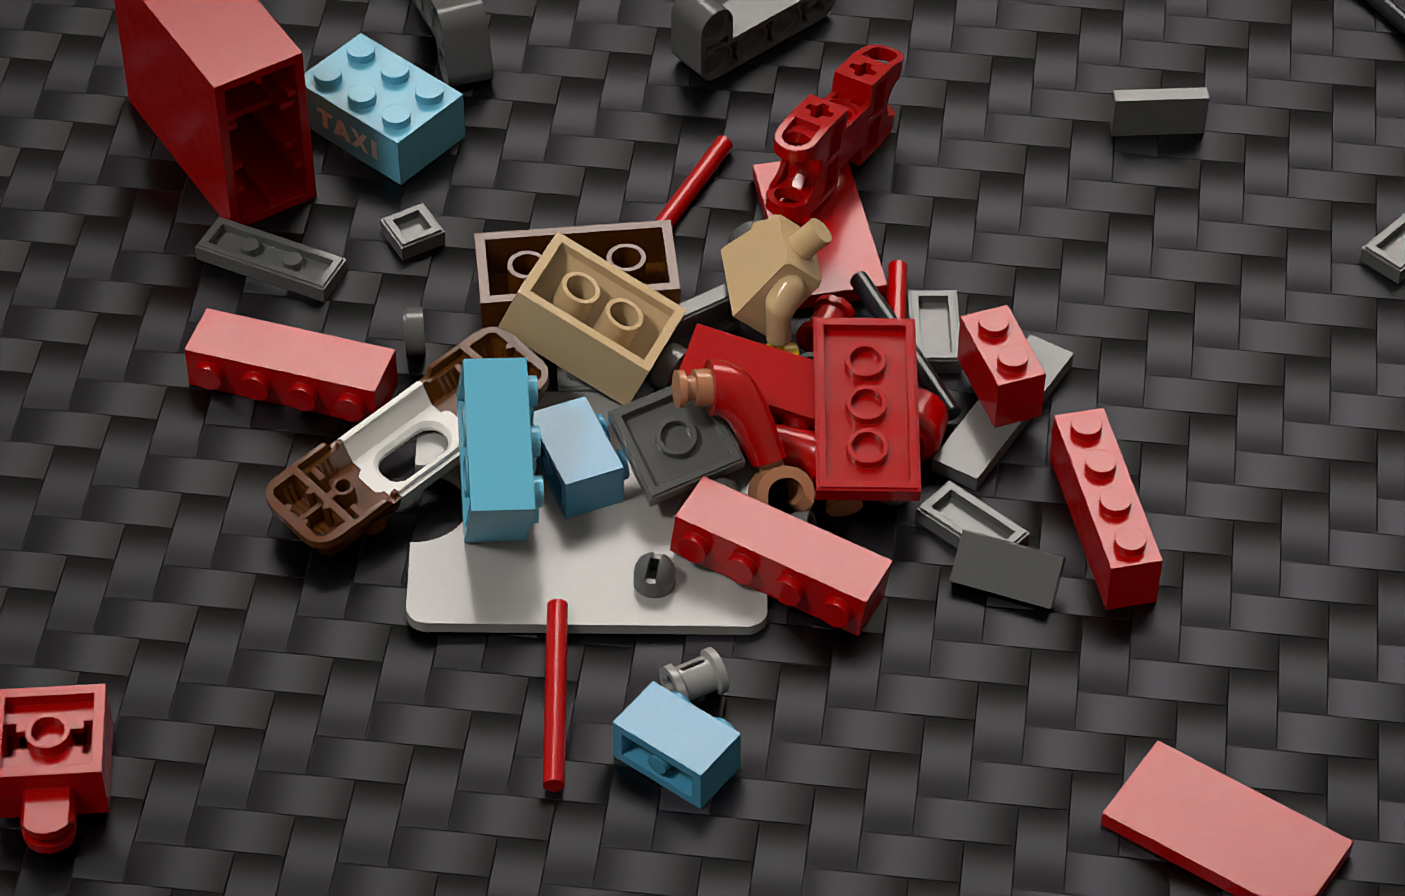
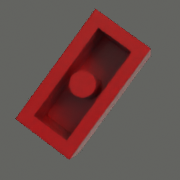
(1001, 366)

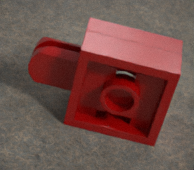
(54, 760)

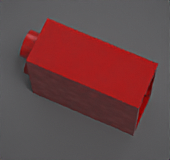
(222, 99)

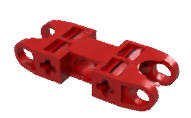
(834, 130)

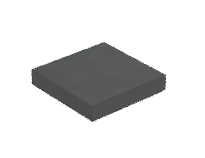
(673, 445)

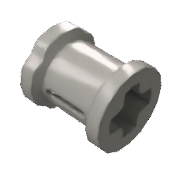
(697, 676)

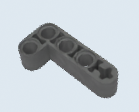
(724, 36)
(460, 39)

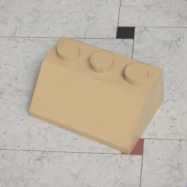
(591, 319)

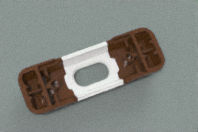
(338, 488)

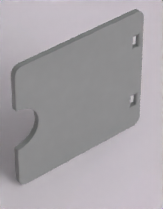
(576, 560)

